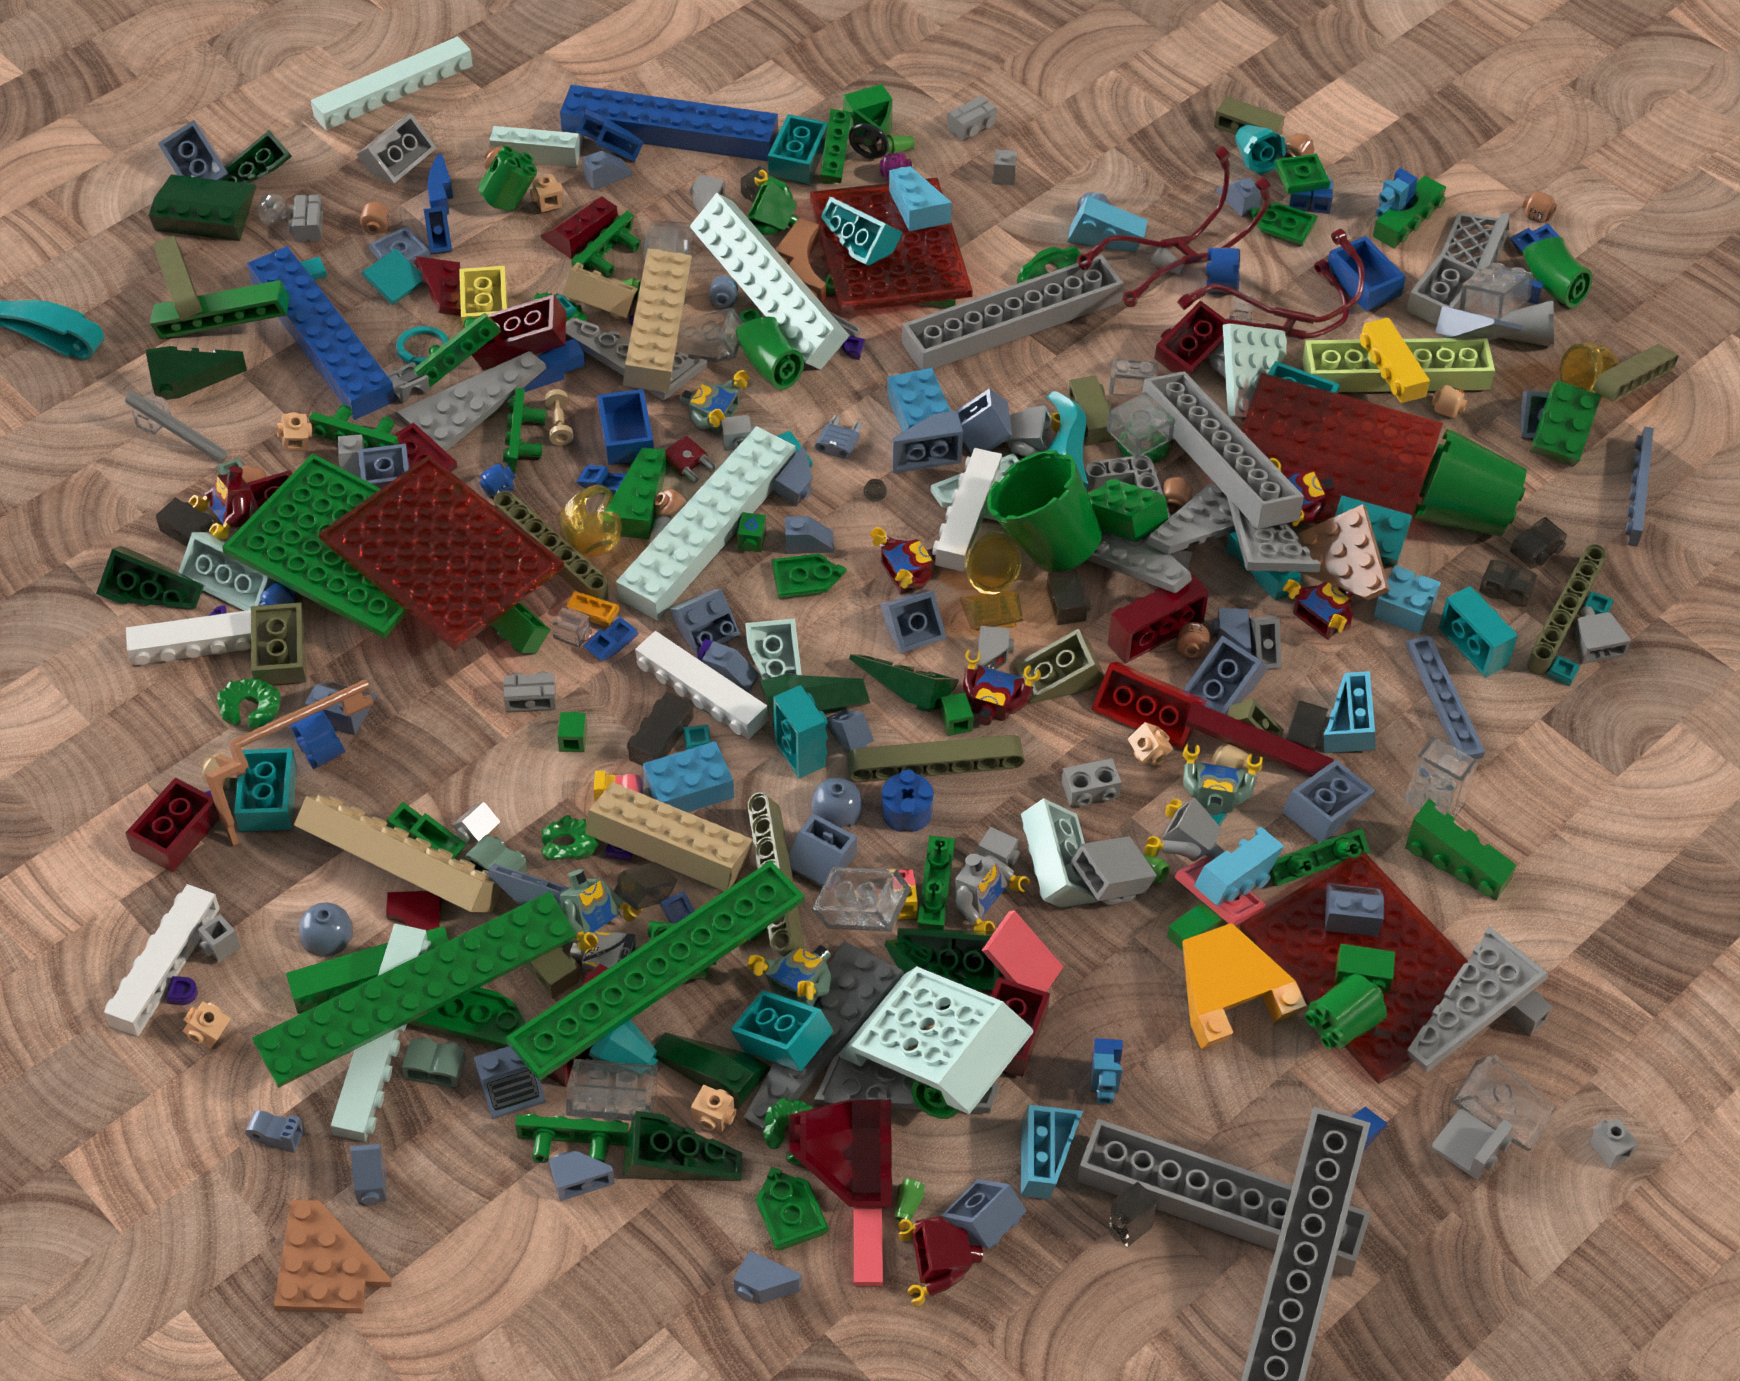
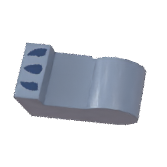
(275, 1130)

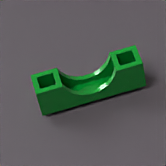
(1396, 226)

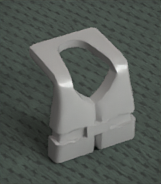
(405, 380)

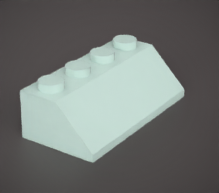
(543, 145)
(221, 573)
(1053, 841)

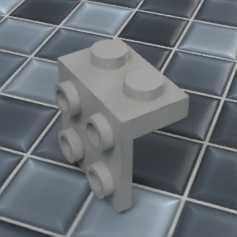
(1472, 1143)

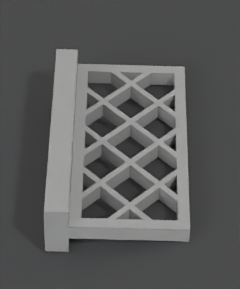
(1490, 249)

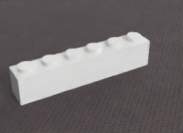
(967, 509)
(189, 638)
(702, 685)
(162, 958)

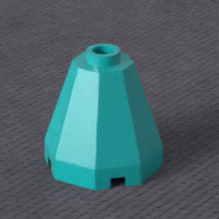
(1260, 148)
(624, 1046)

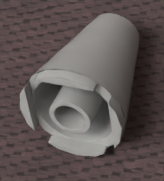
(1536, 322)

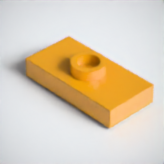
(599, 610)

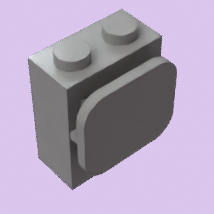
(1114, 869)

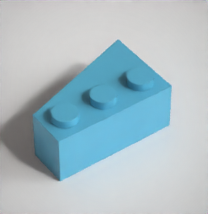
(918, 200)
(1100, 220)
(1352, 718)
(1241, 870)
(1044, 1147)

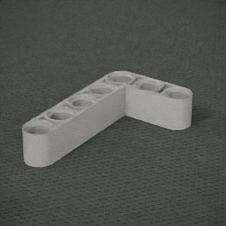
(1125, 469)

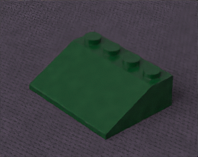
(202, 207)

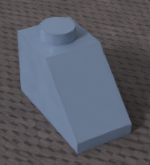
(604, 169)
(1242, 195)
(795, 479)
(807, 536)
(1234, 626)
(731, 665)
(850, 729)
(369, 1174)
(579, 1174)
(765, 1280)

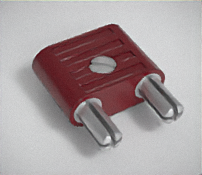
(685, 456)

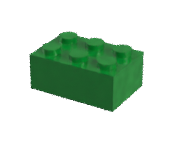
(1565, 423)
(1128, 509)

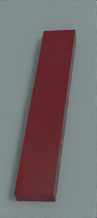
(1255, 740)

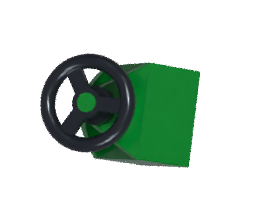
(869, 119)

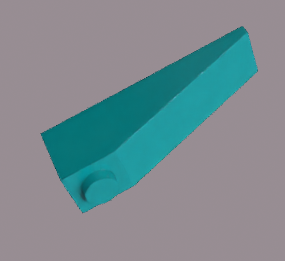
(860, 233)

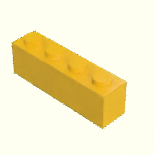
(1394, 360)

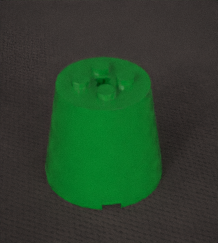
(1470, 487)
(1047, 510)

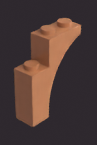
(796, 250)

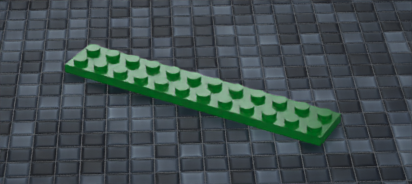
(654, 970)
(413, 989)

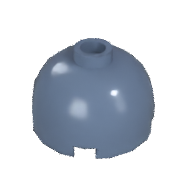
(837, 802)
(325, 929)

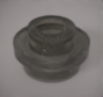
(875, 490)

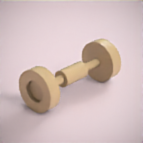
(561, 433)

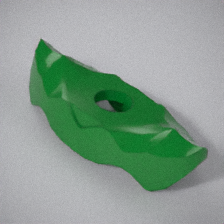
(1037, 266)

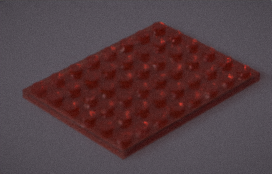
(920, 269)
(1362, 446)
(441, 552)
(1424, 960)

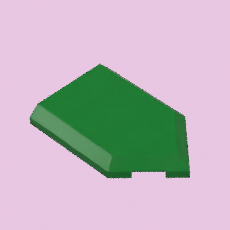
(1286, 222)
(805, 575)
(789, 1210)

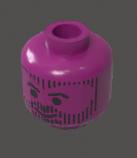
(893, 161)

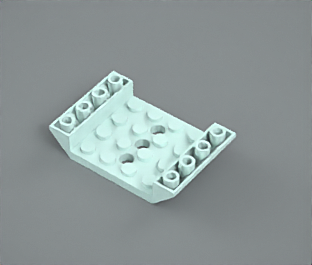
(959, 1054)

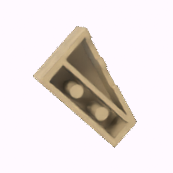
(599, 292)

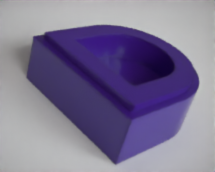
(181, 991)

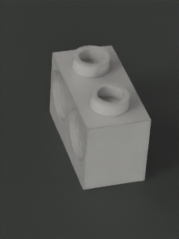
(1091, 780)

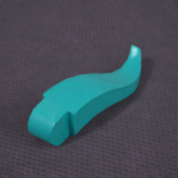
(53, 326)
(1071, 430)

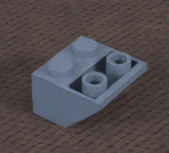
(985, 421)
(705, 618)
(820, 848)

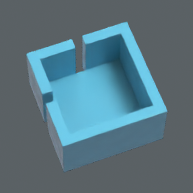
(1408, 599)

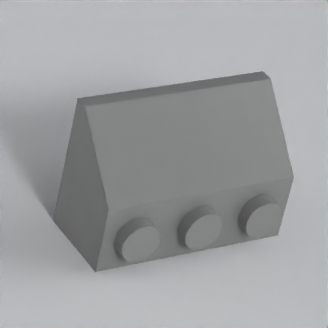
(397, 150)

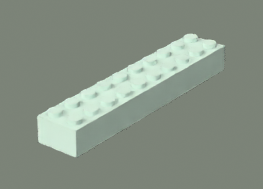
(769, 280)
(704, 524)

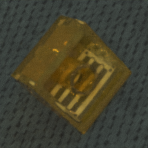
(992, 610)

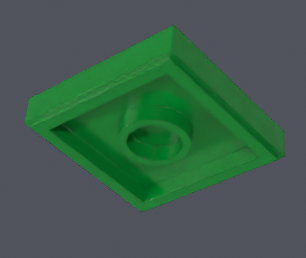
(1302, 173)

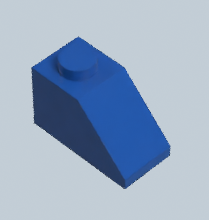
(437, 229)

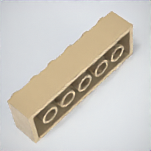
(669, 836)

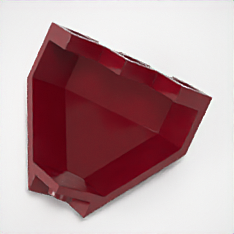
(847, 1149)

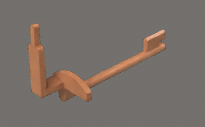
(351, 701)

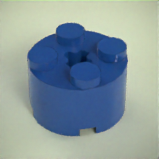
(1223, 268)
(317, 739)
(907, 801)

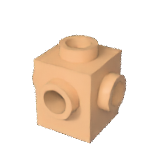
(547, 193)
(294, 431)
(1150, 744)
(205, 1024)
(713, 1109)

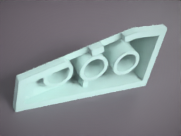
(774, 647)

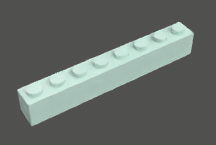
(391, 83)
(371, 1062)

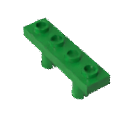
(835, 146)
(608, 238)
(459, 348)
(520, 415)
(338, 426)
(1318, 856)
(936, 883)
(562, 1129)

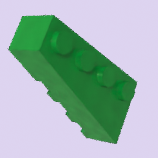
(637, 493)
(1458, 852)

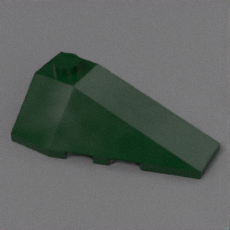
(257, 160)
(957, 950)
(712, 1065)
(670, 1152)

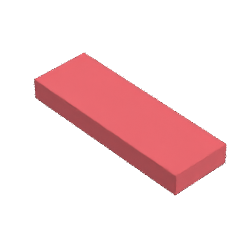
(867, 1246)

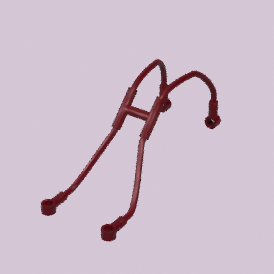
(1180, 242)
(1322, 268)

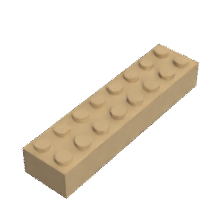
(657, 320)
(398, 853)

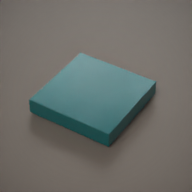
(393, 277)

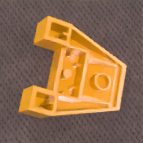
(1228, 971)

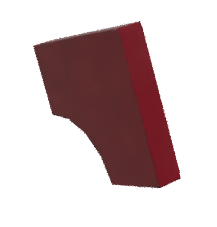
(414, 909)

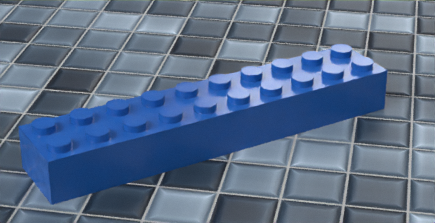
(676, 122)
(325, 335)

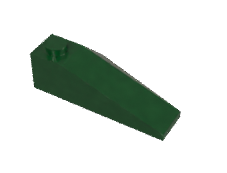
(182, 372)
(143, 581)
(917, 688)
(829, 693)
(909, 956)

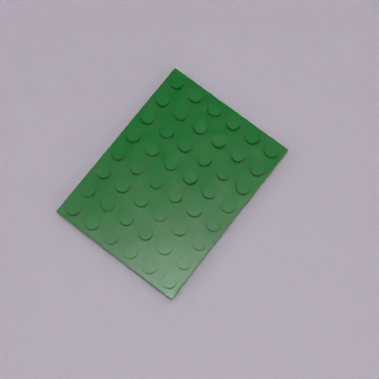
(286, 546)

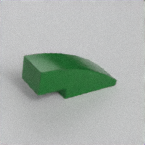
(425, 828)
(1194, 922)

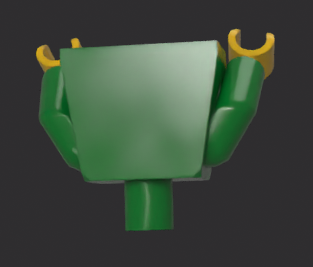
(772, 206)

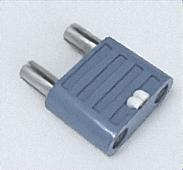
(838, 440)

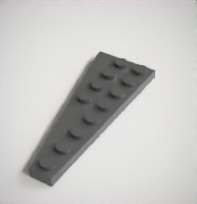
(855, 991)

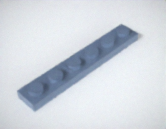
(1639, 491)
(1444, 696)

